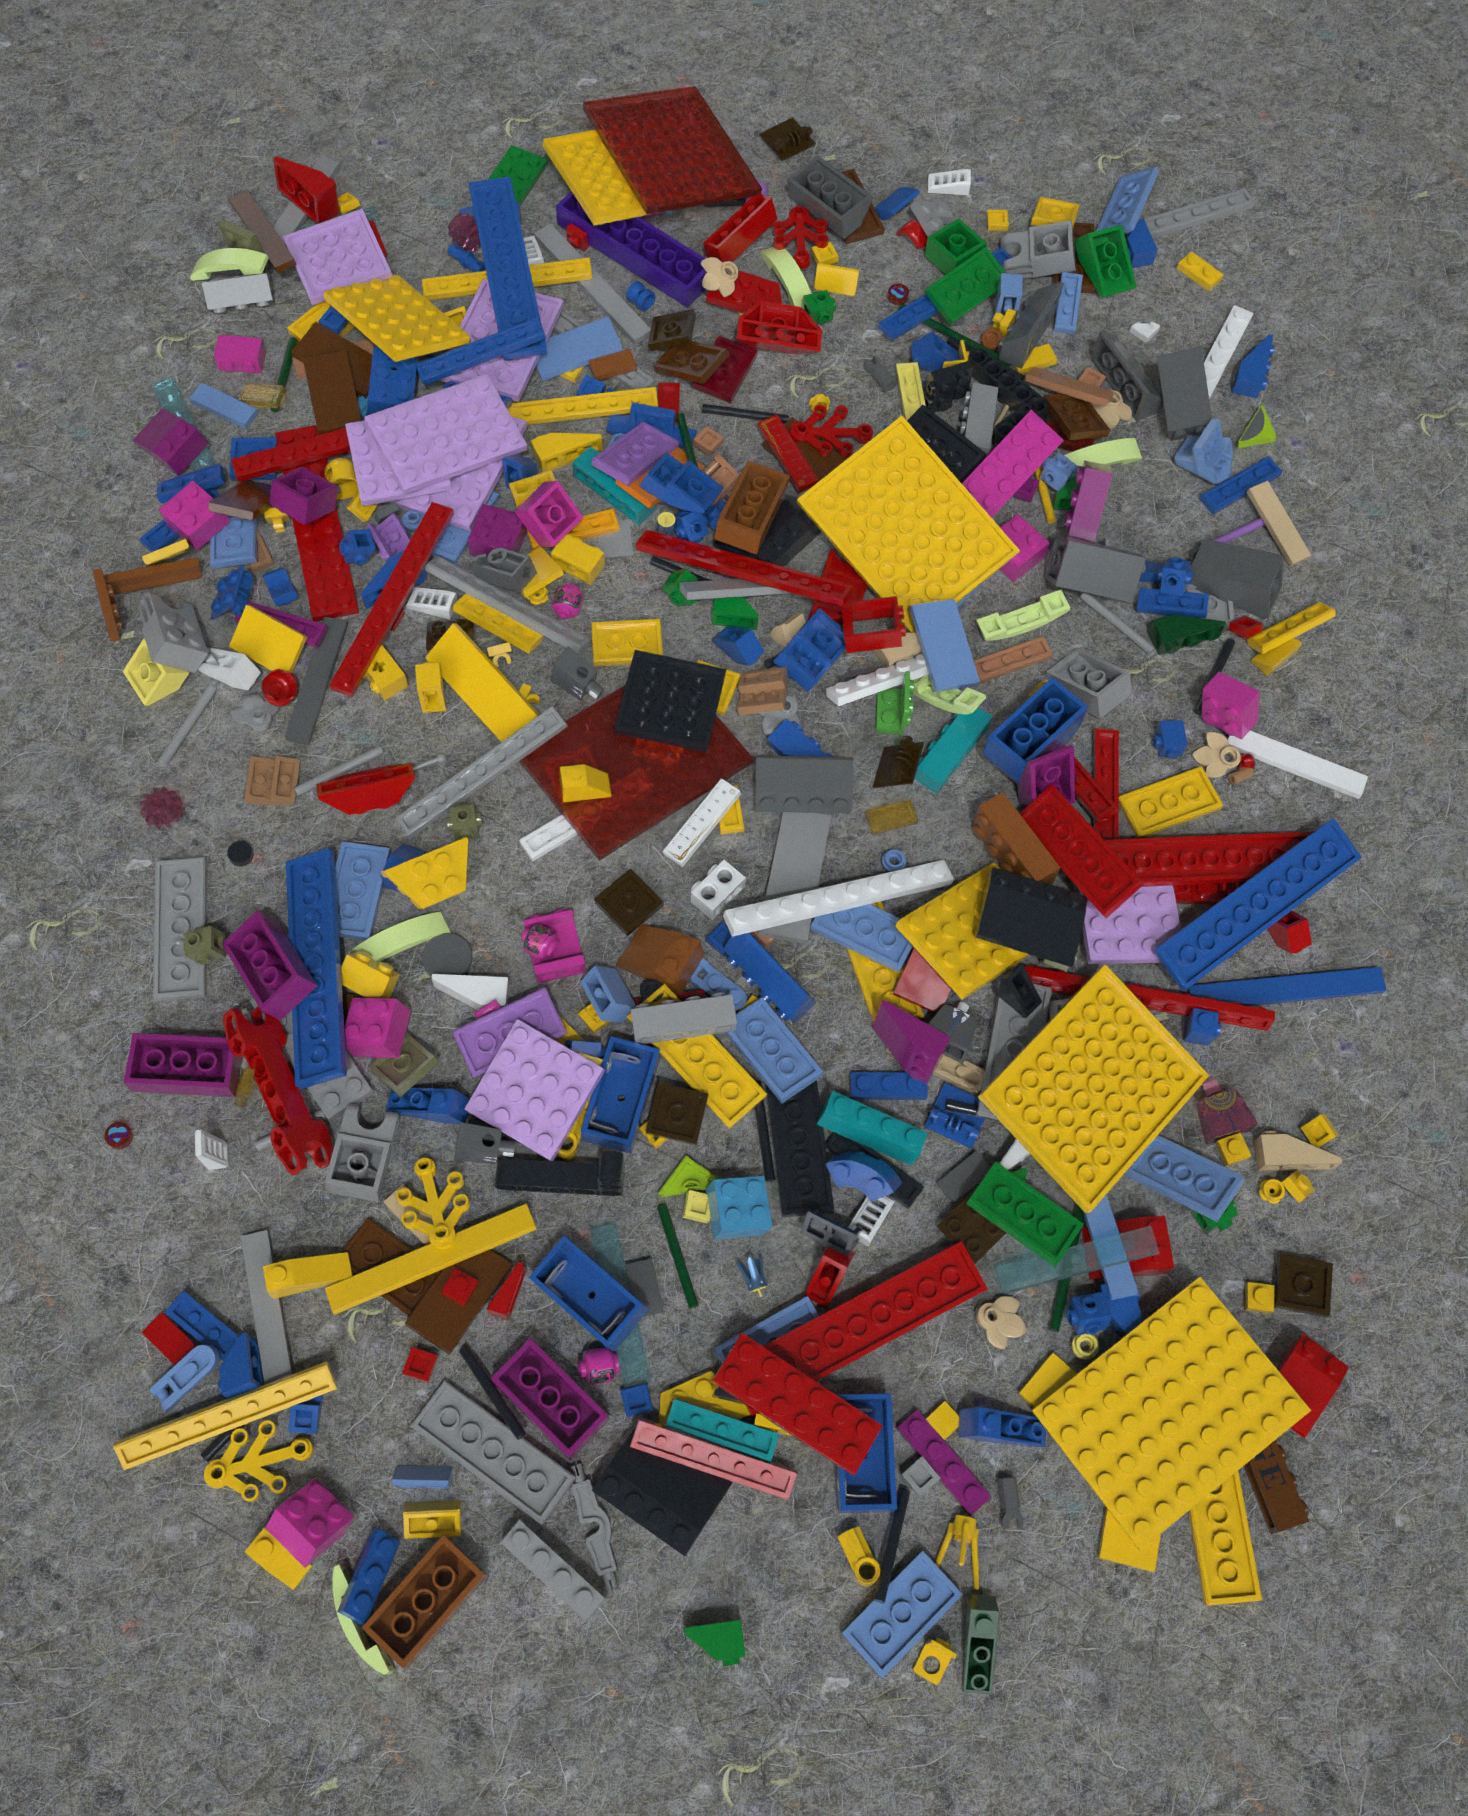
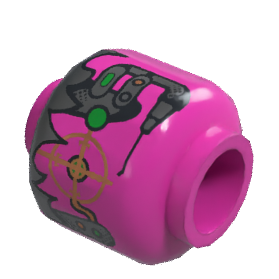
(567, 601)
(540, 941)
(598, 1366)

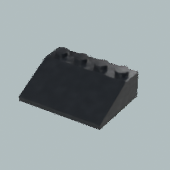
(786, 536)
(1031, 916)
(661, 1495)

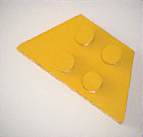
(432, 875)
(699, 1393)

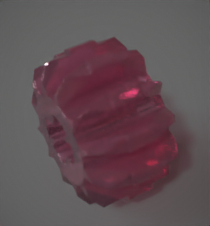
(464, 231)
(171, 807)

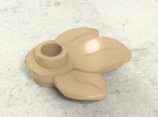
(717, 277)
(1114, 411)
(1213, 755)
(1004, 1322)

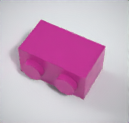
(240, 354)

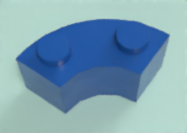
(864, 1173)

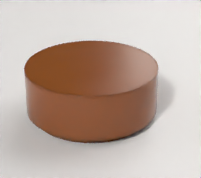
(991, 338)

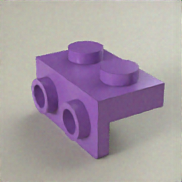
(390, 536)

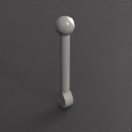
(440, 758)

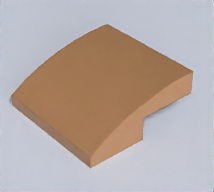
(762, 691)
(271, 780)

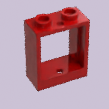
(869, 610)

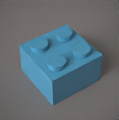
(739, 1207)

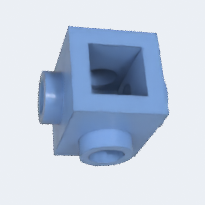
(1058, 471)

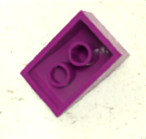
(171, 441)
(1049, 769)
(910, 1041)

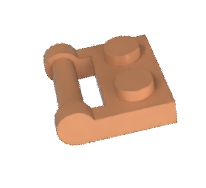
(725, 475)

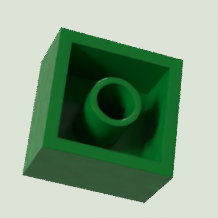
(953, 245)

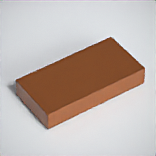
(613, 365)

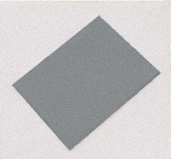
(618, 542)

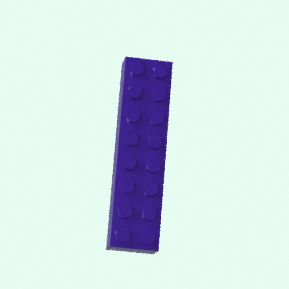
(641, 250)

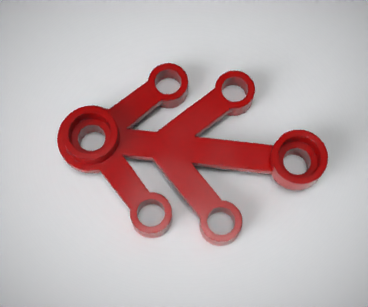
(799, 217)
(829, 433)

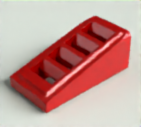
(505, 1298)

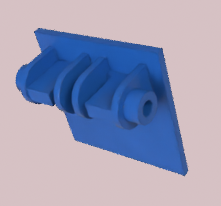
(232, 592)
(955, 1125)

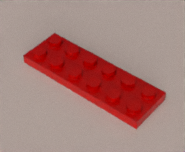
(1081, 851)
(797, 1404)

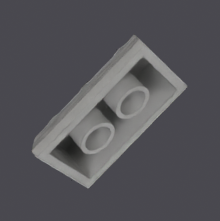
(238, 291)

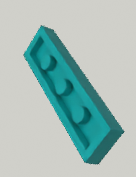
(722, 1430)

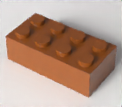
(752, 507)
(1013, 841)
(424, 1602)

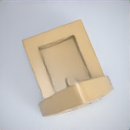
(788, 629)

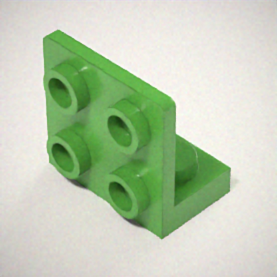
(895, 708)

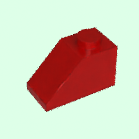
(1291, 932)
(828, 1277)

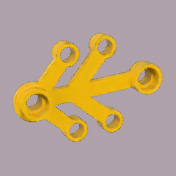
(434, 1206)
(253, 1462)

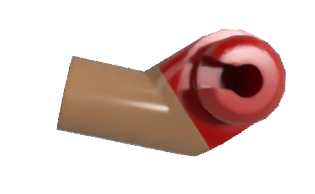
(1245, 769)

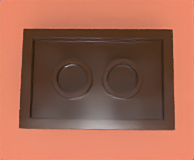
(692, 361)
(1076, 417)

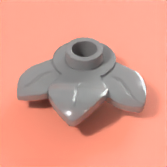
(255, 712)
(774, 719)

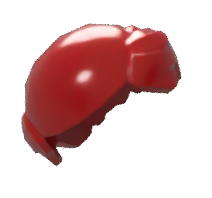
(279, 687)

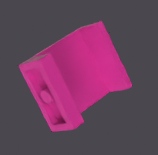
(568, 957)

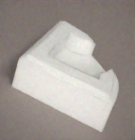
(1144, 331)

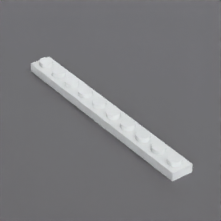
(837, 897)

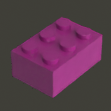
(1088, 500)

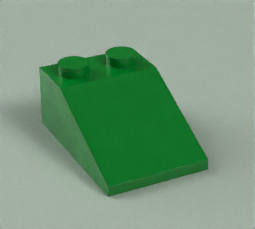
(1106, 260)

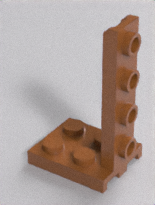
(139, 579)

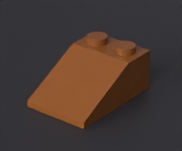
(662, 957)

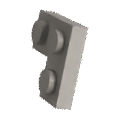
(931, 215)

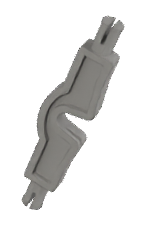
(598, 1542)

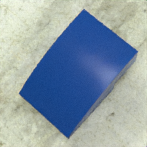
(681, 485)
(812, 650)

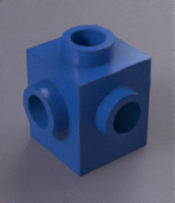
(691, 526)
(357, 546)
(1175, 576)
(1088, 1313)

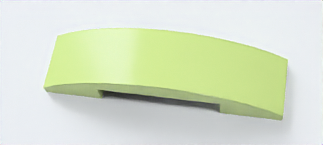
(246, 260)
(788, 274)
(1108, 453)
(1024, 619)
(950, 700)
(403, 936)
(375, 1655)

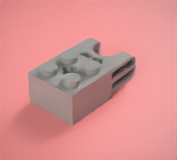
(1040, 250)
(172, 634)
(365, 1148)

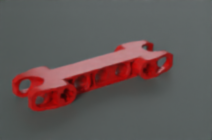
(294, 1128)

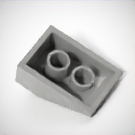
(1092, 681)

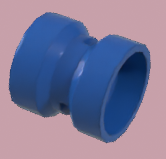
(638, 294)

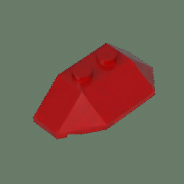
(779, 329)
(367, 789)

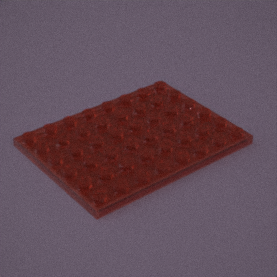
(671, 149)
(644, 776)

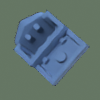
(1207, 454)

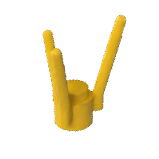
(965, 1532)

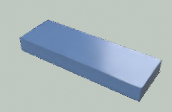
(1068, 304)
(223, 405)

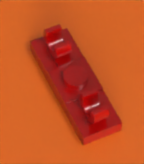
(1203, 893)

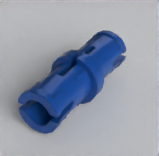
(466, 258)

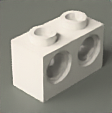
(722, 892)

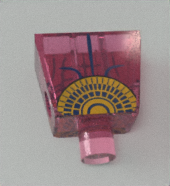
(1223, 1113)

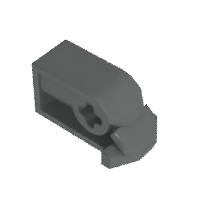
(504, 569)

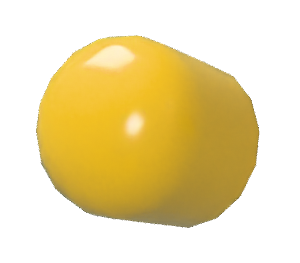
(342, 472)

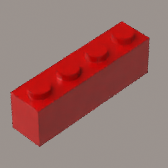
(741, 229)

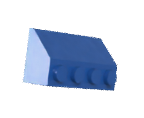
(769, 975)

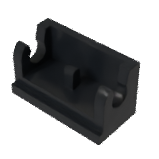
(830, 1232)

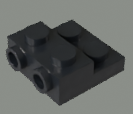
(947, 385)

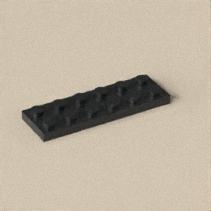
(800, 1153)

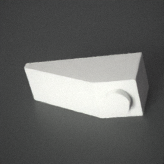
(230, 668)
(474, 990)

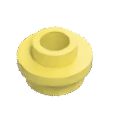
(1090, 1340)

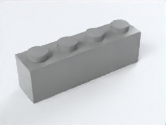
(979, 415)
(683, 1019)
(553, 1571)

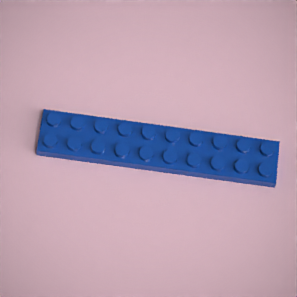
(505, 258)
(1257, 904)
(315, 937)

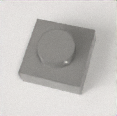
(920, 1476)

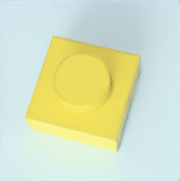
(696, 1207)

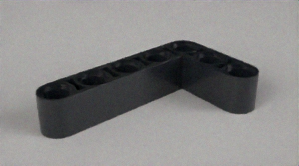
(1011, 391)
(563, 1177)

